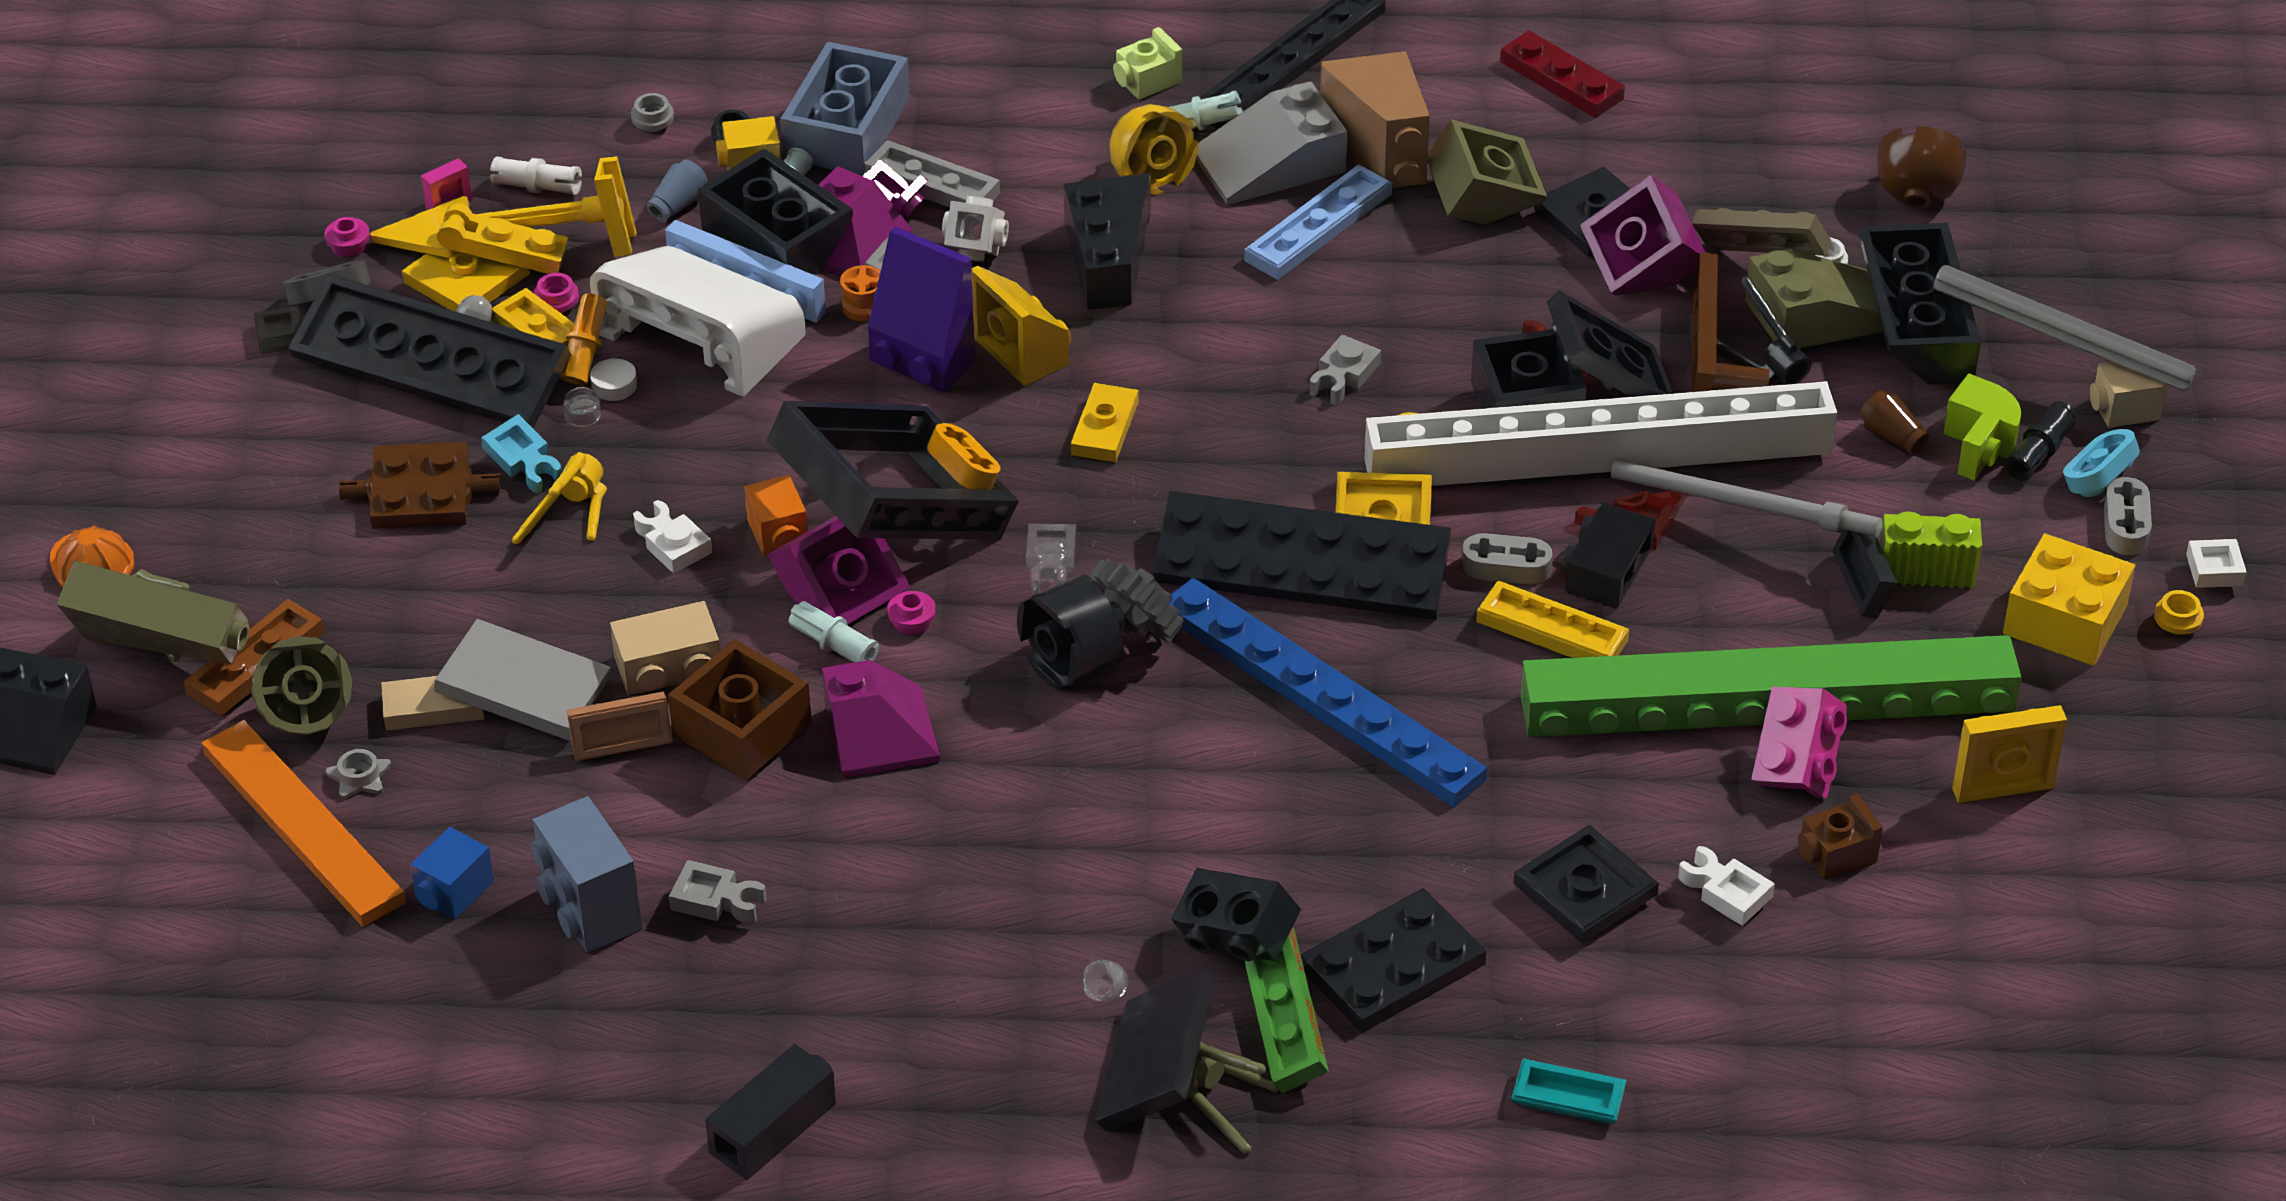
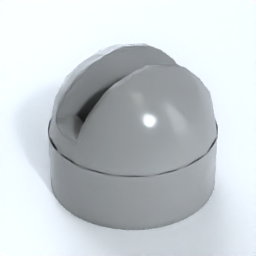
(476, 307)

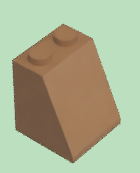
(1382, 114)

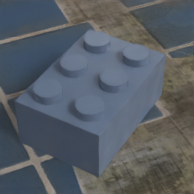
(846, 106)

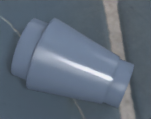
(676, 190)

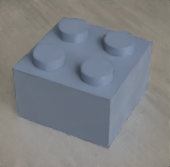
(586, 875)

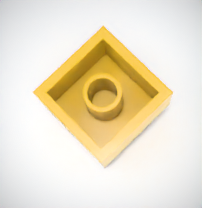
(2068, 599)

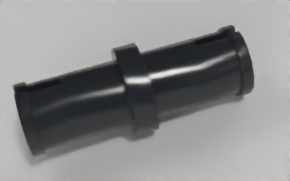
(2041, 440)

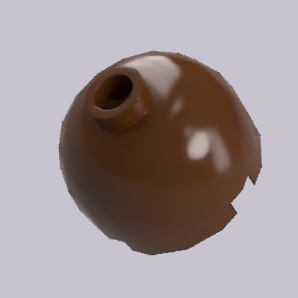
(1921, 166)

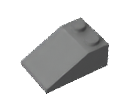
(1275, 145)

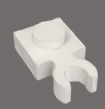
(674, 541)
(1729, 888)

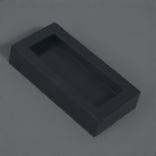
(1865, 571)

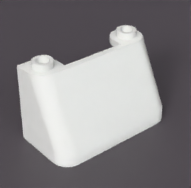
(729, 315)

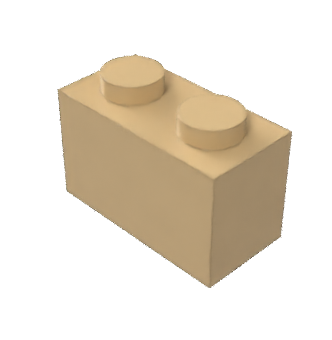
(663, 646)

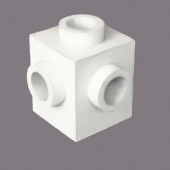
(961, 220)

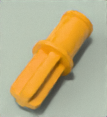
(584, 339)

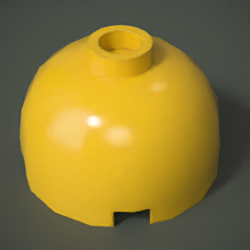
(1154, 142)

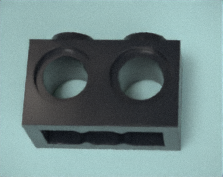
(1235, 915)

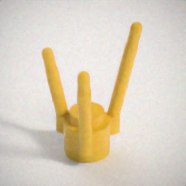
(577, 482)

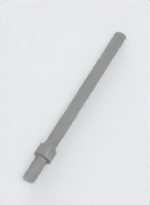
(1830, 516)

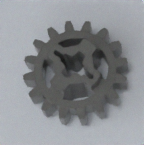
(1141, 599)

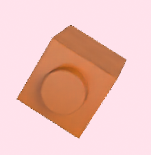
(775, 513)

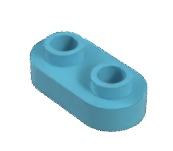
(2101, 462)

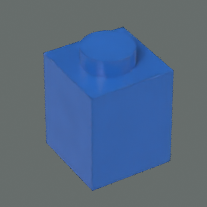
(452, 873)

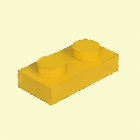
(533, 316)

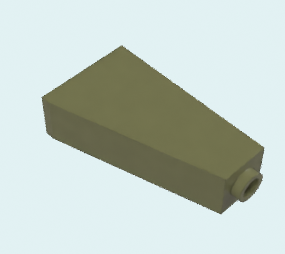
(151, 615)

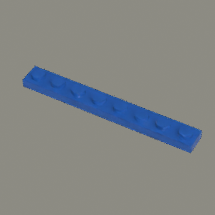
(1328, 694)

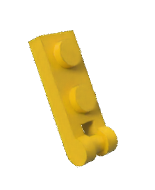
(501, 240)

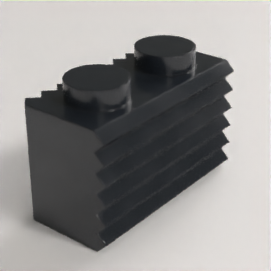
(1608, 554)

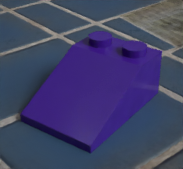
(923, 311)

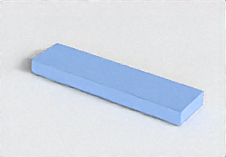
(1317, 222)

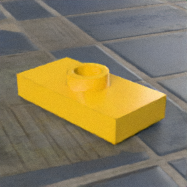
(1104, 422)

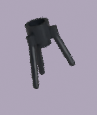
(1782, 356)

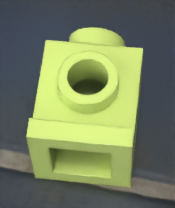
(1149, 65)

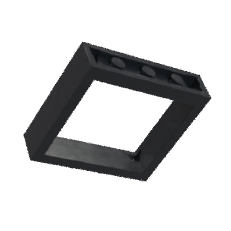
(809, 441)

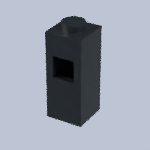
(771, 1111)

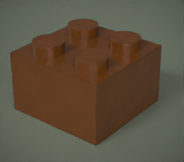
(740, 709)

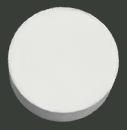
(613, 379)

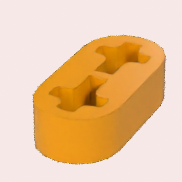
(963, 457)

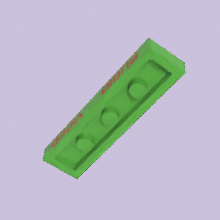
(1287, 1018)

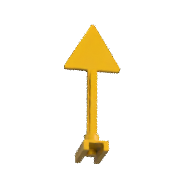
(610, 206)

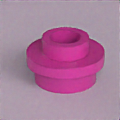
(347, 236)
(557, 291)
(911, 612)

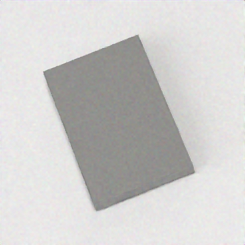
(520, 678)

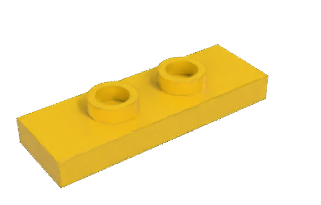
(1550, 623)

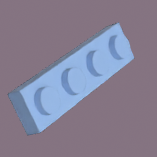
(802, 285)

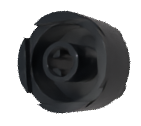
(1071, 631)

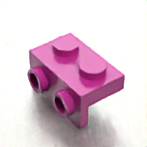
(1800, 740)

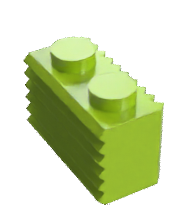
(1932, 549)

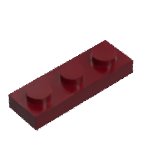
(1562, 74)

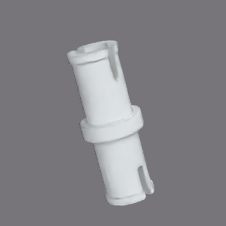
(536, 175)

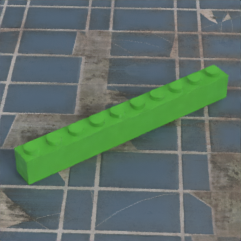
(1736, 684)

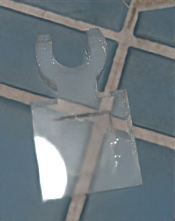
(1050, 553)

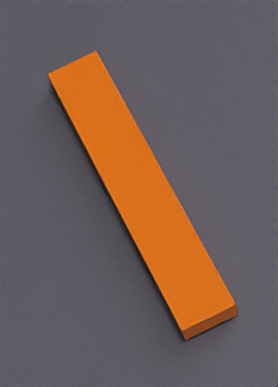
(304, 823)

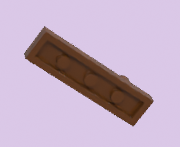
(1705, 372)

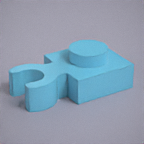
(520, 448)

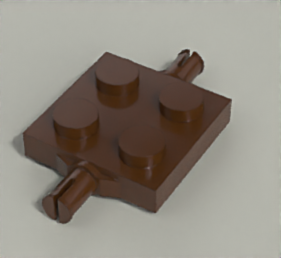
(419, 485)

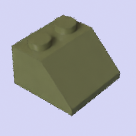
(1483, 173)

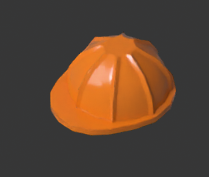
(93, 547)

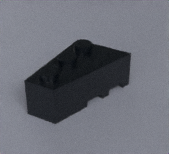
(1106, 235)

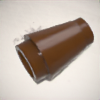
(1892, 421)

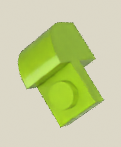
(1985, 421)

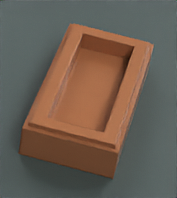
(619, 726)

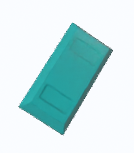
(1568, 1092)

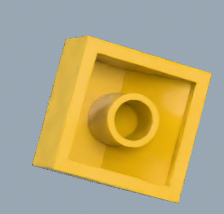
(1017, 328)

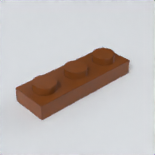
(224, 685)

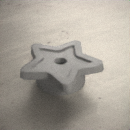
(354, 762)

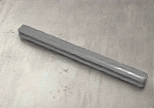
(2065, 328)

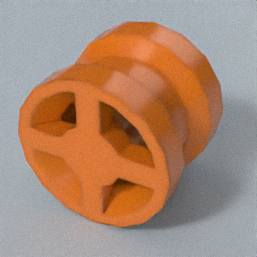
(859, 290)

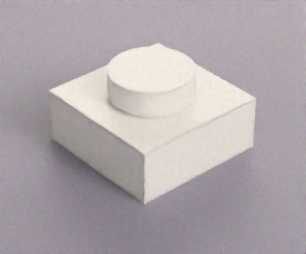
(2216, 563)

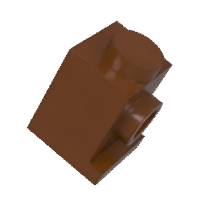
(1841, 838)

